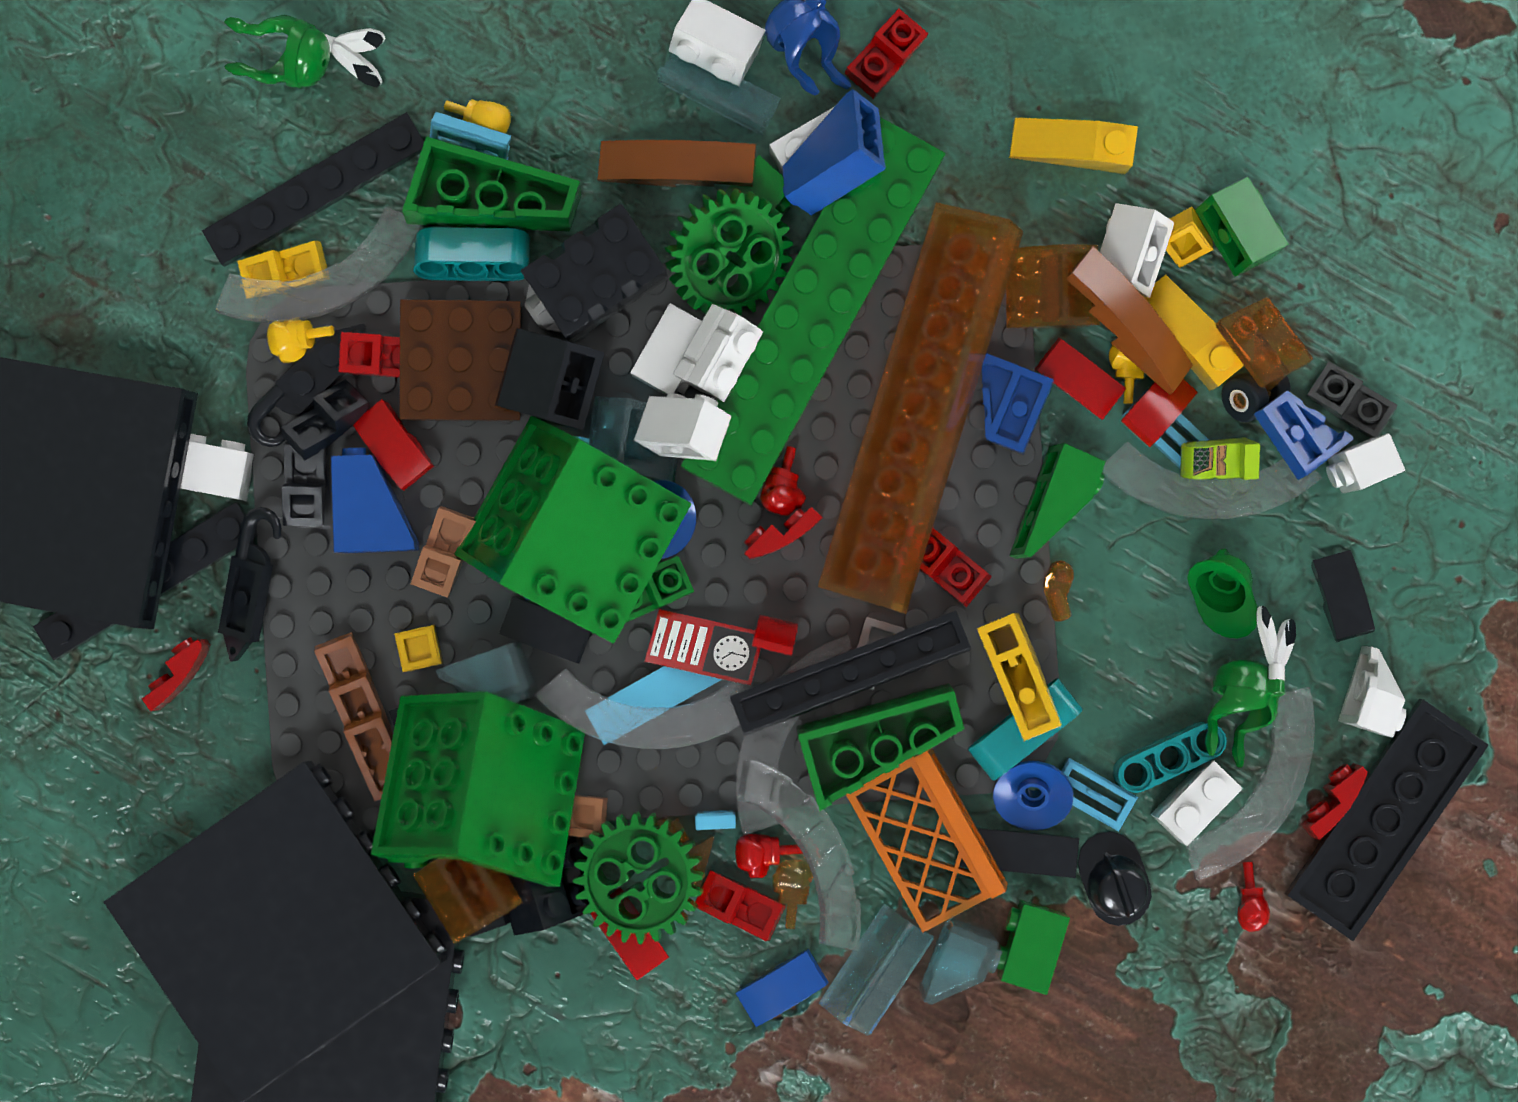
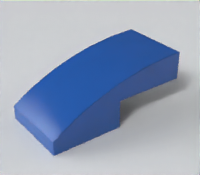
(782, 988)

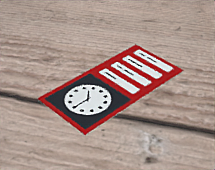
(703, 647)

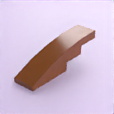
(677, 162)
(1128, 315)
(358, 707)

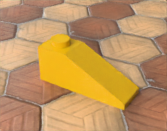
(1075, 143)
(1196, 333)
(1020, 675)

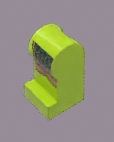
(1220, 459)

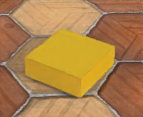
(418, 648)

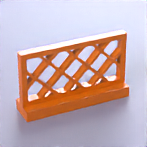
(957, 823)

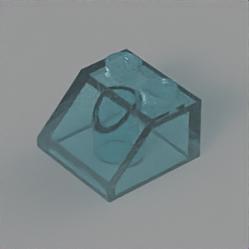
(613, 433)
(497, 671)
(959, 960)

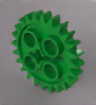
(702, 236)
(619, 847)

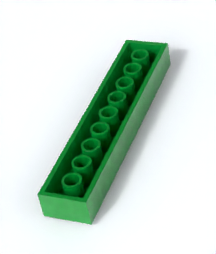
(815, 313)

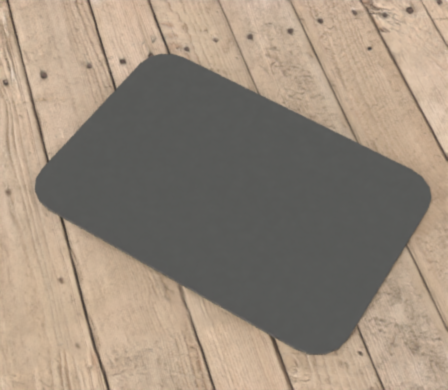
(330, 594)

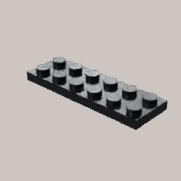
(1387, 820)

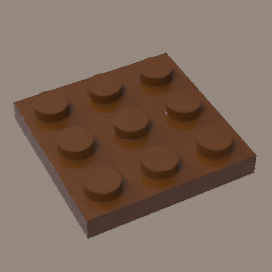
(455, 358)

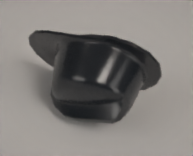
(1114, 878)

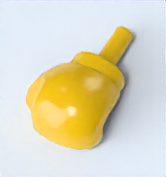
(483, 113)
(292, 338)
(1127, 370)

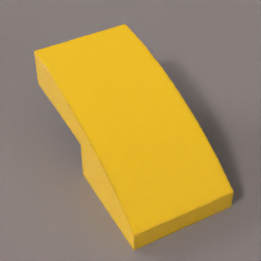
(285, 264)

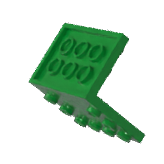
(572, 529)
(480, 785)

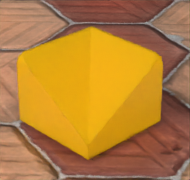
(1188, 238)

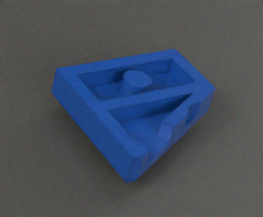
(1012, 402)
(1300, 433)

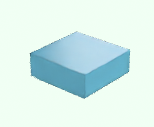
(715, 820)

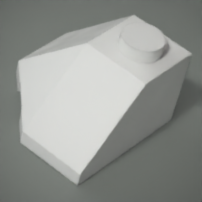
(1373, 696)

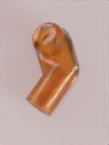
(1056, 589)

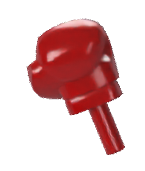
(780, 489)
(758, 852)
(1254, 909)

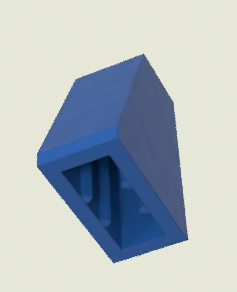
(836, 155)
(366, 507)

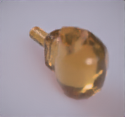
(792, 885)

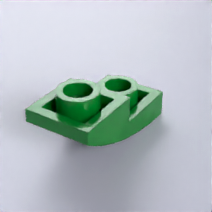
(665, 586)

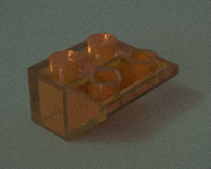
(1041, 294)
(466, 895)

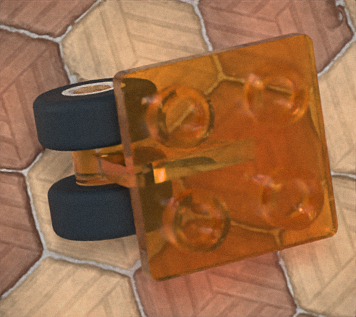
(1266, 350)

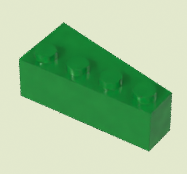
(486, 191)
(875, 739)

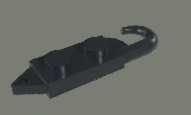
(297, 387)
(247, 586)

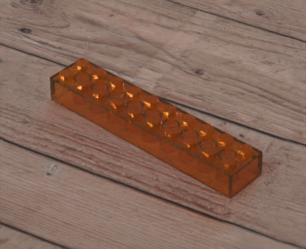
(921, 407)

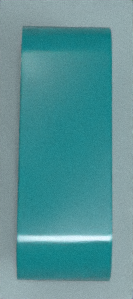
(471, 254)
(1003, 744)
(1149, 758)

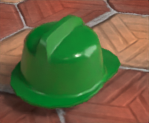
(1224, 594)

